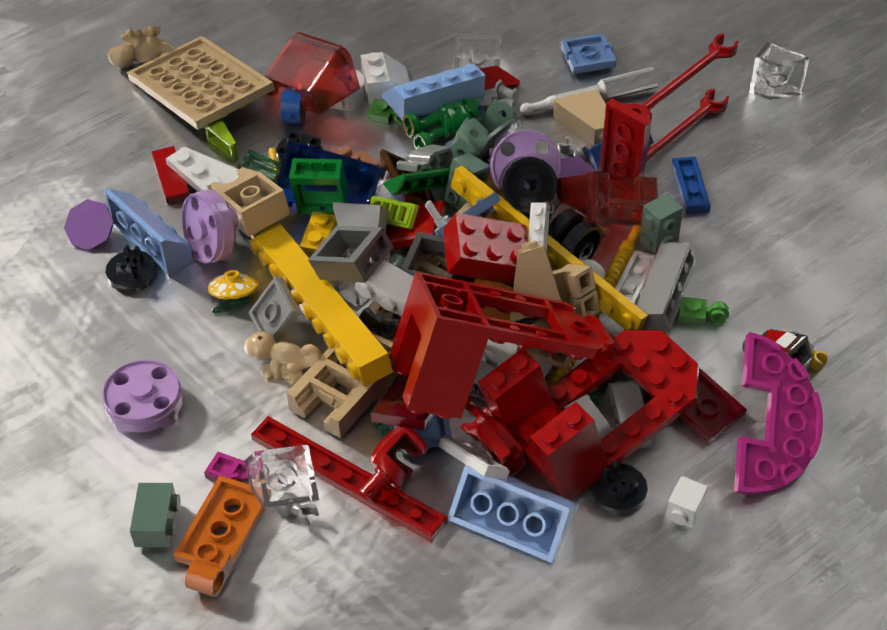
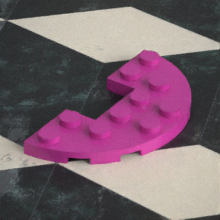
(792, 419)

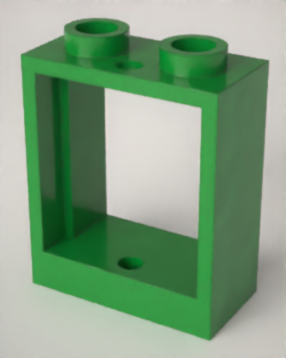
(318, 172)

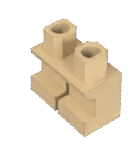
(576, 288)

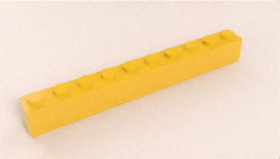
(323, 305)

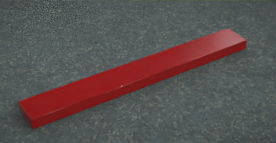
(350, 478)

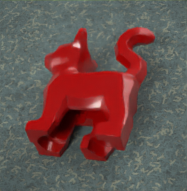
(494, 438)

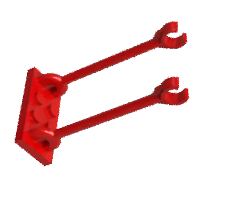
(629, 125)

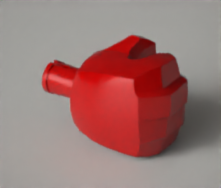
(386, 464)

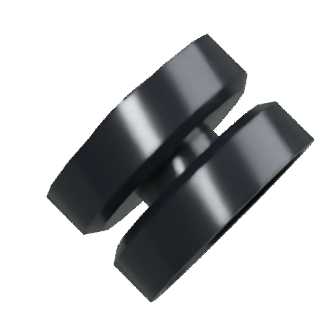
(542, 179)
(576, 234)

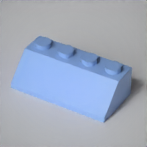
(429, 93)
(148, 231)
(513, 513)

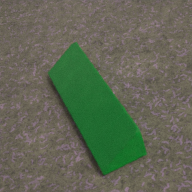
(418, 181)

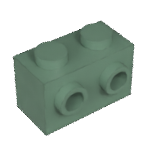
(472, 164)
(660, 222)
(154, 515)

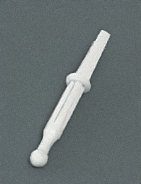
(548, 104)

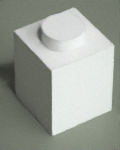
(686, 502)

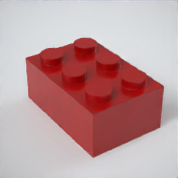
(483, 247)

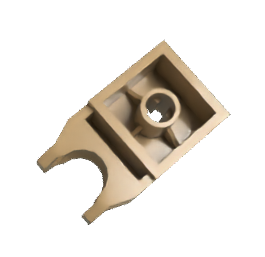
(254, 199)

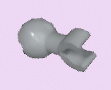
(576, 150)
(300, 511)

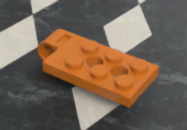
(212, 555)

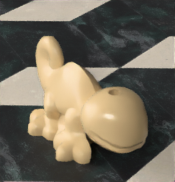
(140, 46)
(286, 357)

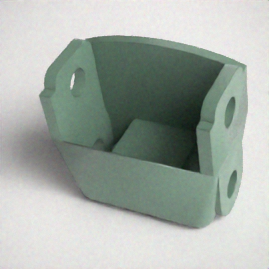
(474, 135)

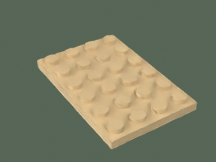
(200, 82)

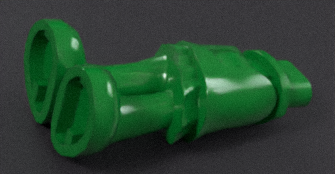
(448, 115)

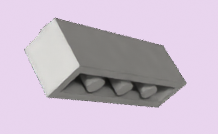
(666, 285)

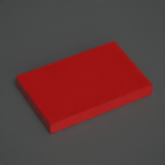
(423, 223)

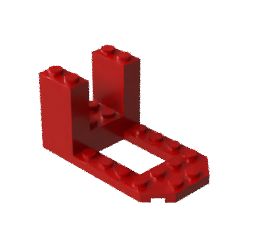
(447, 333)
(566, 443)

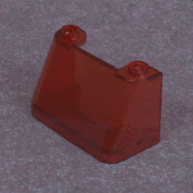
(316, 70)

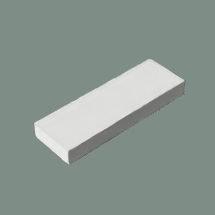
(635, 275)
(474, 458)

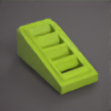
(222, 139)
(396, 210)

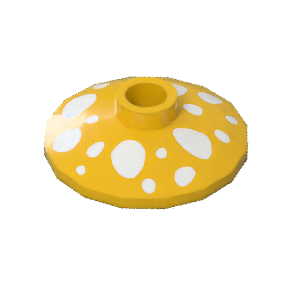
(233, 285)

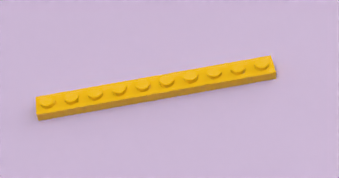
(610, 300)

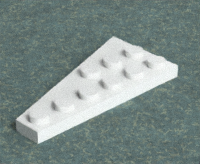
(203, 170)

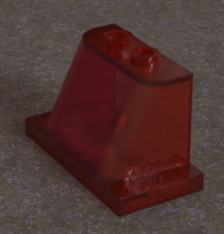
(606, 200)

